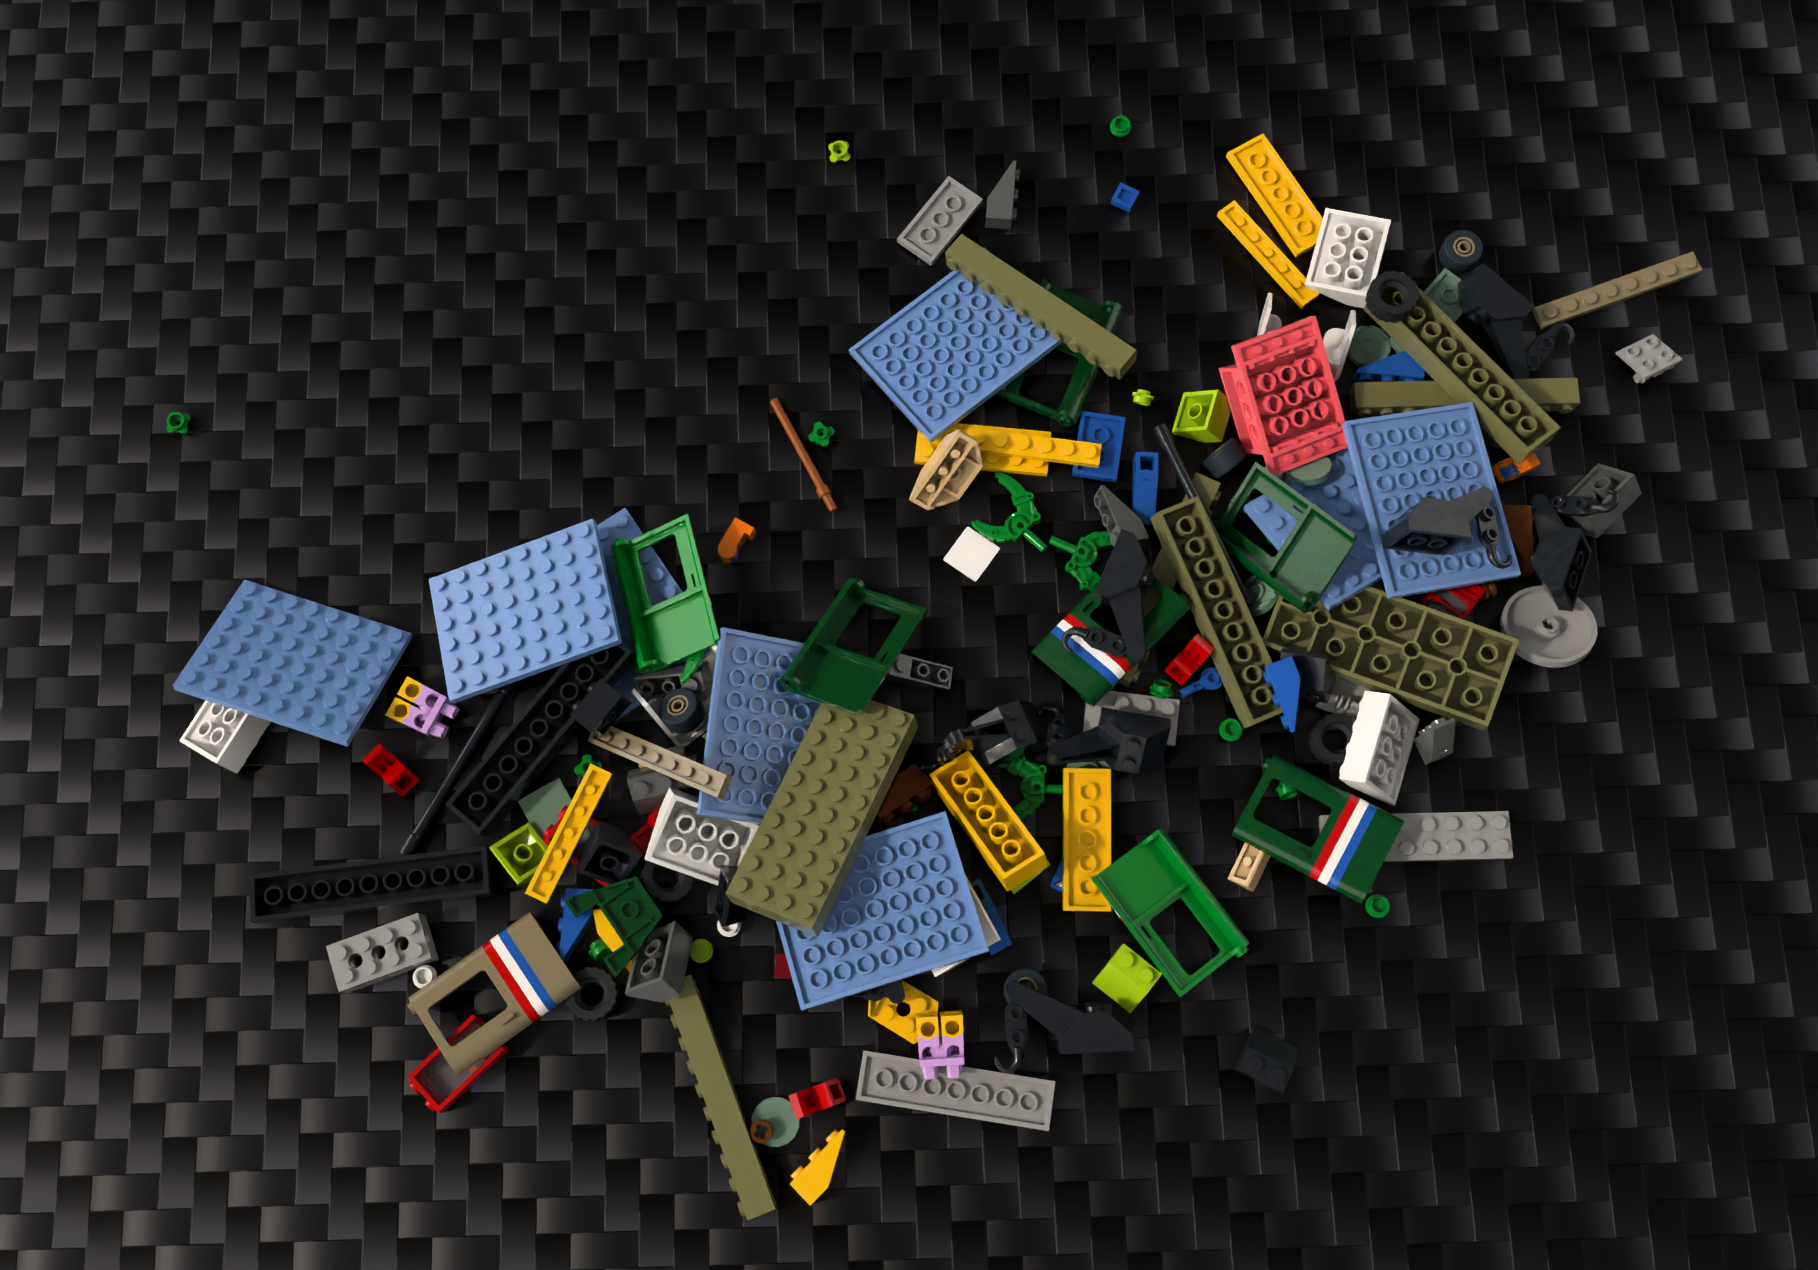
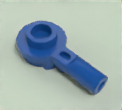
(1208, 680)

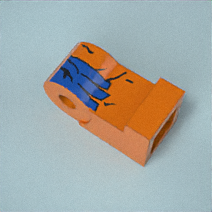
(1509, 469)
(734, 539)

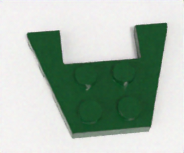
(628, 911)

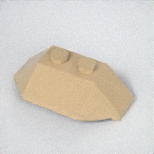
(948, 471)

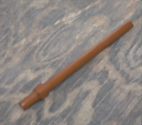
(822, 489)

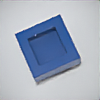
(1125, 197)

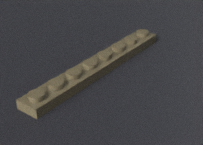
(1616, 290)
(664, 761)

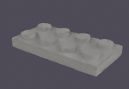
(940, 220)
(1138, 704)

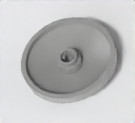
(1546, 633)

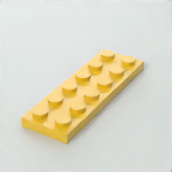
(1277, 193)
(990, 462)
(1085, 836)

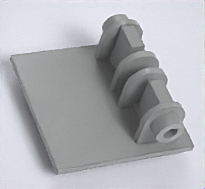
(1648, 358)
(1344, 699)

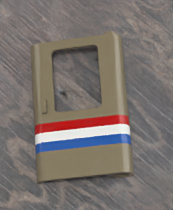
(524, 972)

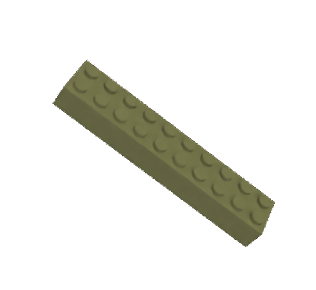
(1470, 376)
(1218, 608)

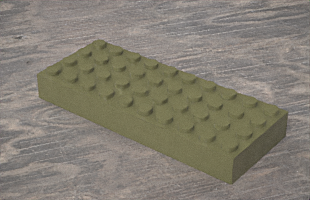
(1402, 652)
(822, 814)

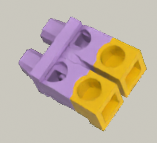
(427, 715)
(940, 1051)

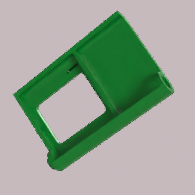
(677, 625)
(1150, 881)

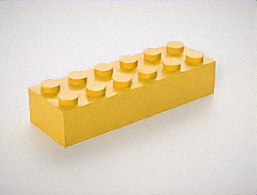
(988, 821)

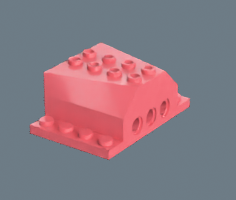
(1285, 397)

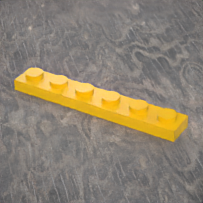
(1267, 254)
(1037, 447)
(568, 833)

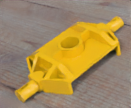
(886, 1014)

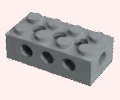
(391, 936)

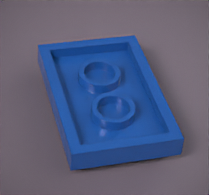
(1106, 431)

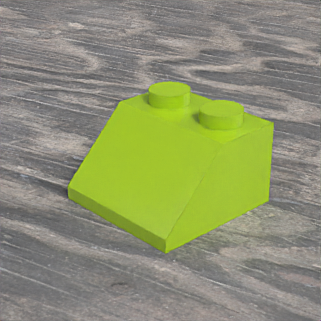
(1202, 416)
(1126, 978)

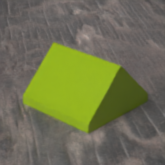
(520, 853)

